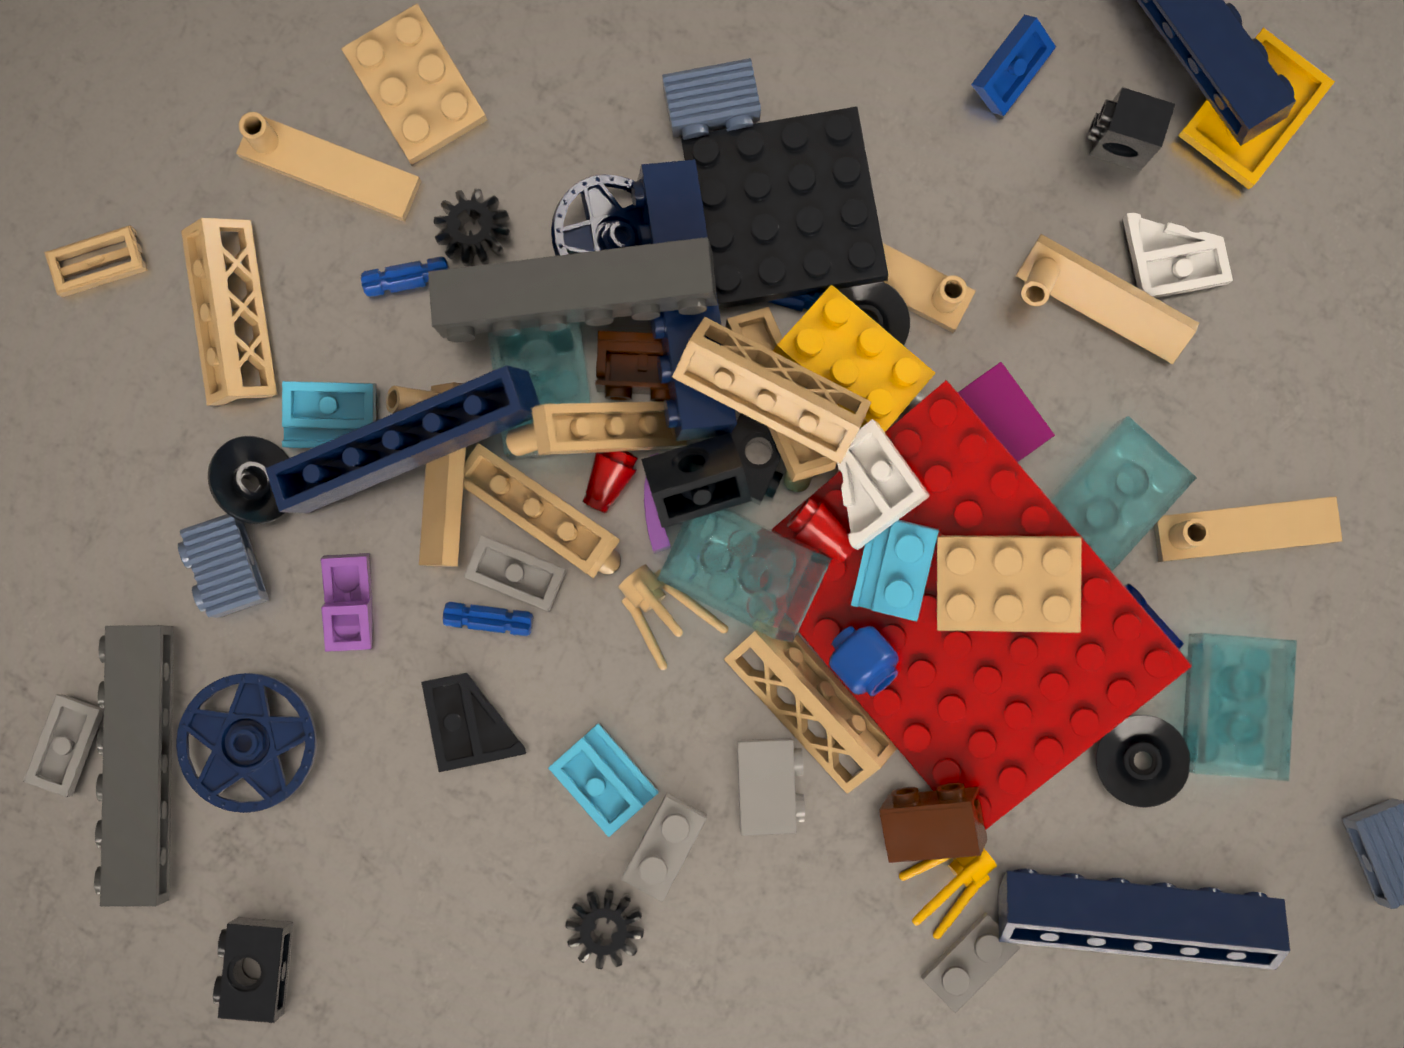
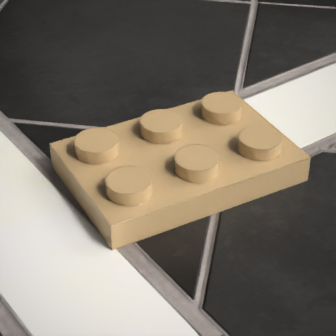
(414, 84)
(1009, 583)

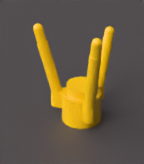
(969, 871)

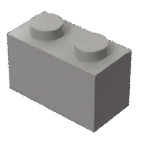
(768, 786)
(664, 847)

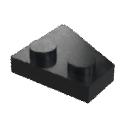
(465, 724)

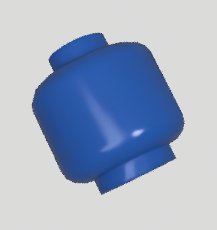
(864, 660)

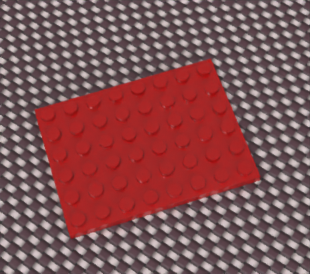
(991, 703)

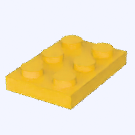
(1248, 162)
(856, 354)

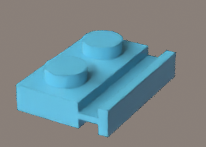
(324, 411)
(896, 570)
(603, 780)

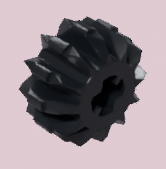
(466, 210)
(620, 933)

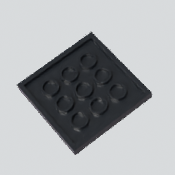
(789, 207)

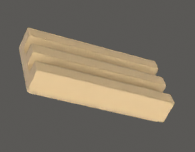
(101, 277)

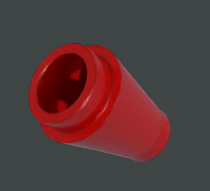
(608, 478)
(821, 530)

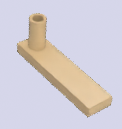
(327, 166)
(928, 291)
(1104, 298)
(594, 429)
(798, 459)
(441, 488)
(540, 513)
(1247, 529)

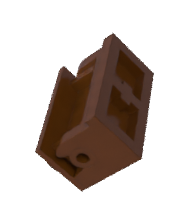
(629, 366)
(933, 823)

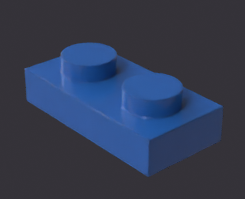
(1014, 65)

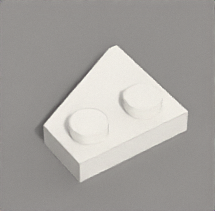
(1173, 259)
(876, 485)

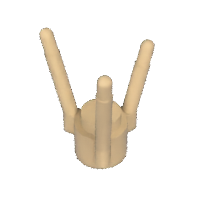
(644, 591)

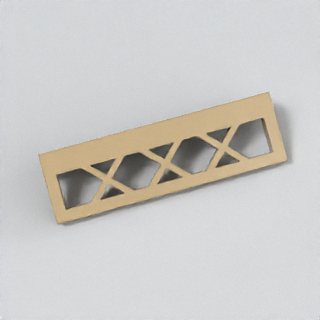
(213, 311)
(770, 391)
(817, 698)

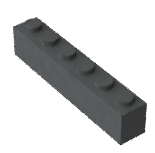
(573, 289)
(135, 765)

